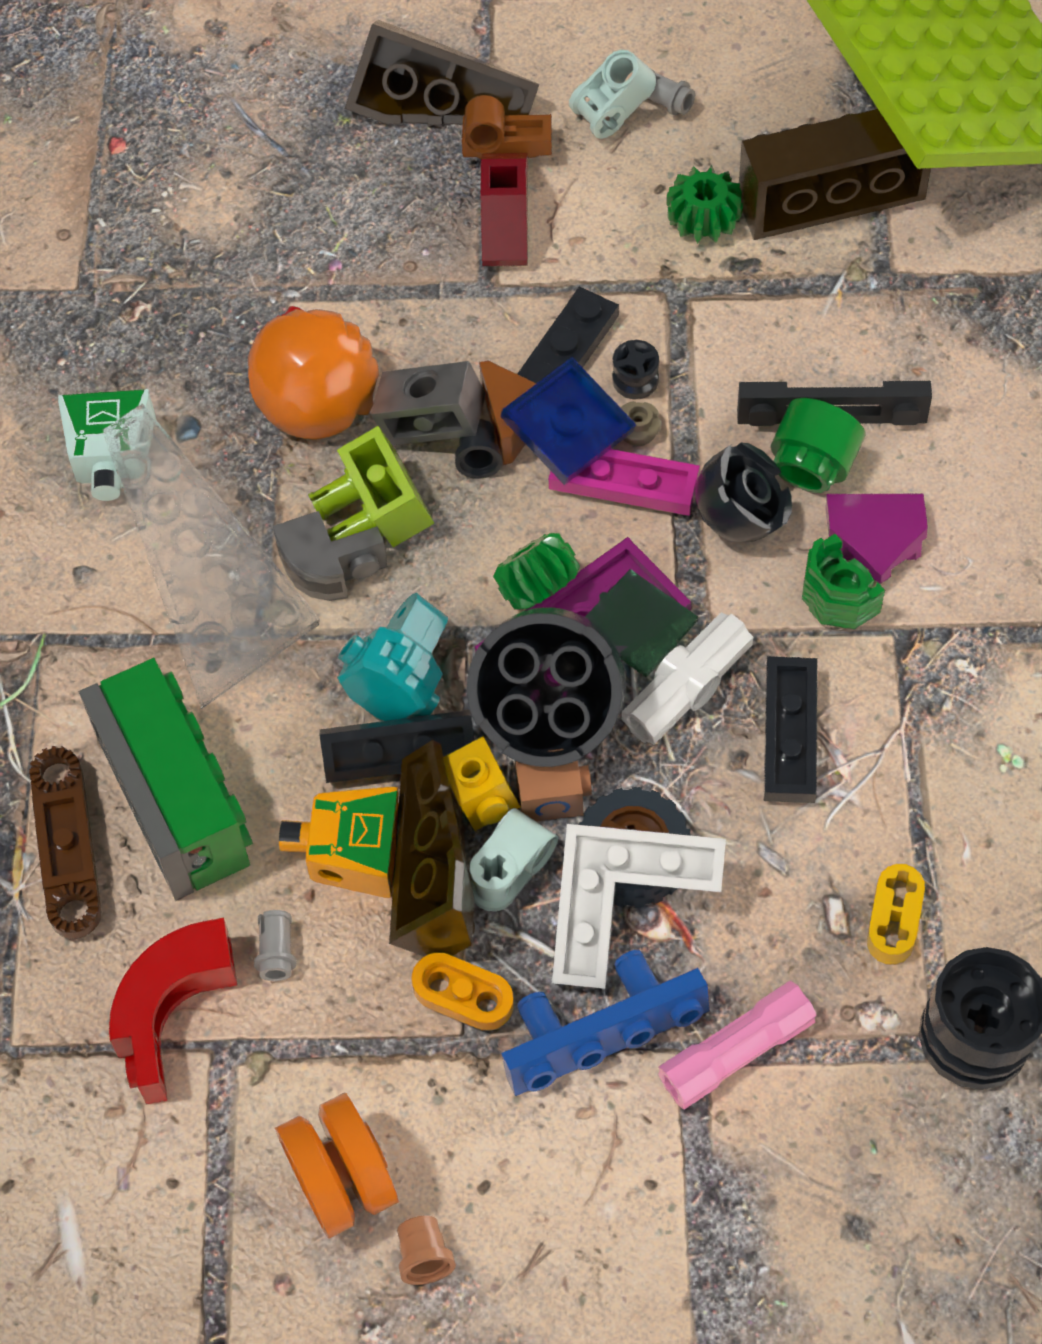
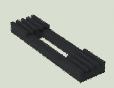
(897, 400)

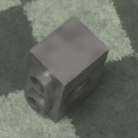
(429, 403)

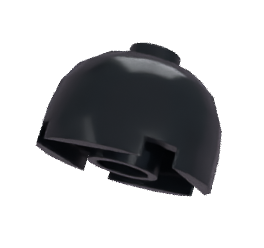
(741, 494)

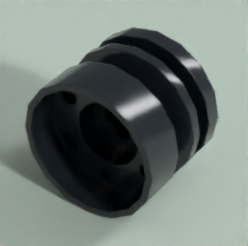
(988, 991)

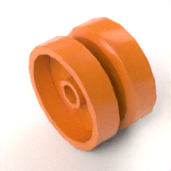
(342, 1162)

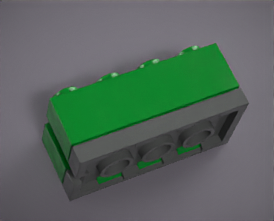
(168, 777)

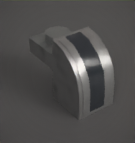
(323, 566)

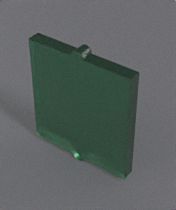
(641, 621)

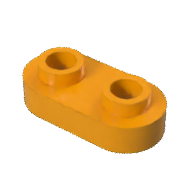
(465, 991)

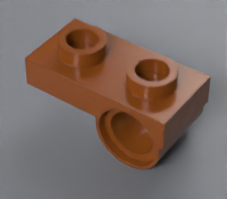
(505, 132)

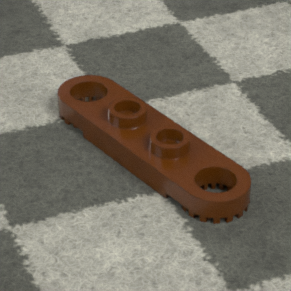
(65, 842)

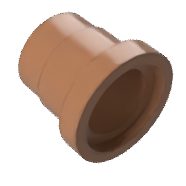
(423, 1251)

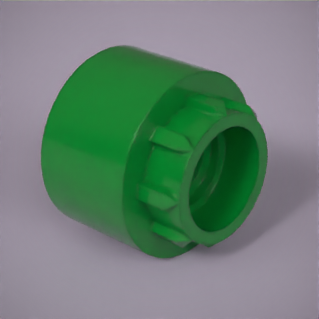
(816, 444)

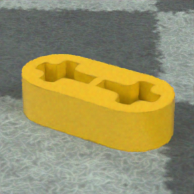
(907, 915)

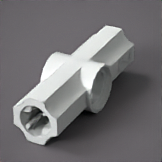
(687, 678)

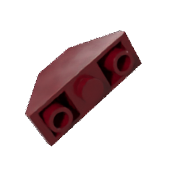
(504, 209)

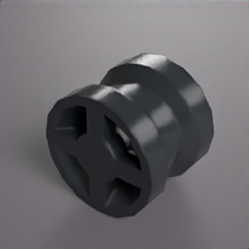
(643, 359)

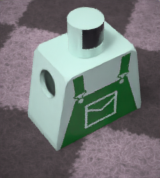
(83, 425)

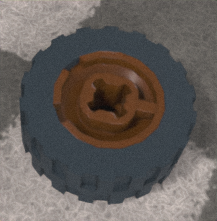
(641, 812)

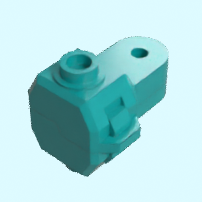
(394, 666)

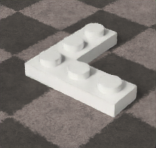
(591, 867)

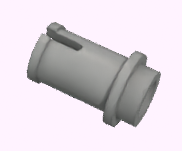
(673, 95)
(275, 946)

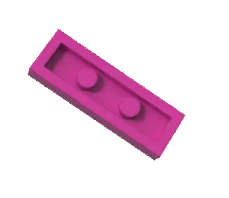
(636, 481)

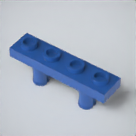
(589, 1040)

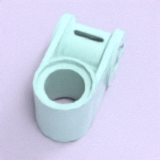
(612, 93)
(513, 854)

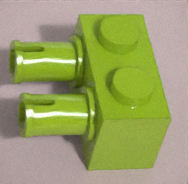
(383, 484)

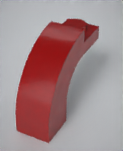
(158, 981)

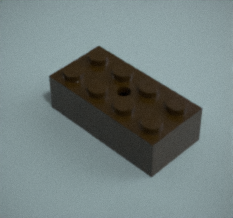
(825, 174)

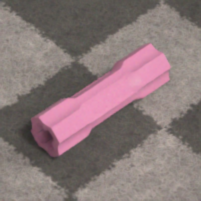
(704, 1065)

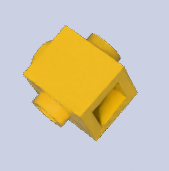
(479, 784)

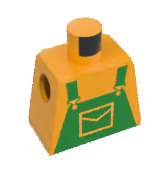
(348, 839)

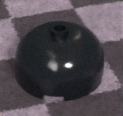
(528, 711)

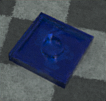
(568, 420)

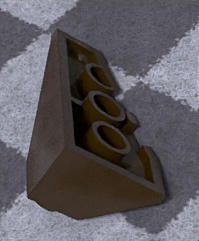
(426, 82)
(431, 875)

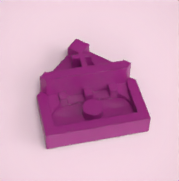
(878, 528)

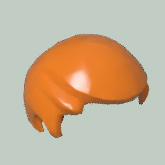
(312, 373)

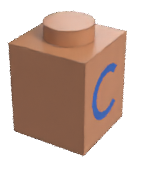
(552, 791)

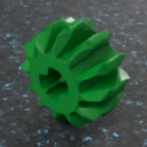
(704, 204)
(536, 571)

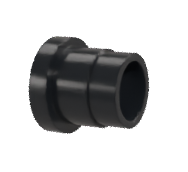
(479, 454)

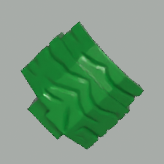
(839, 590)

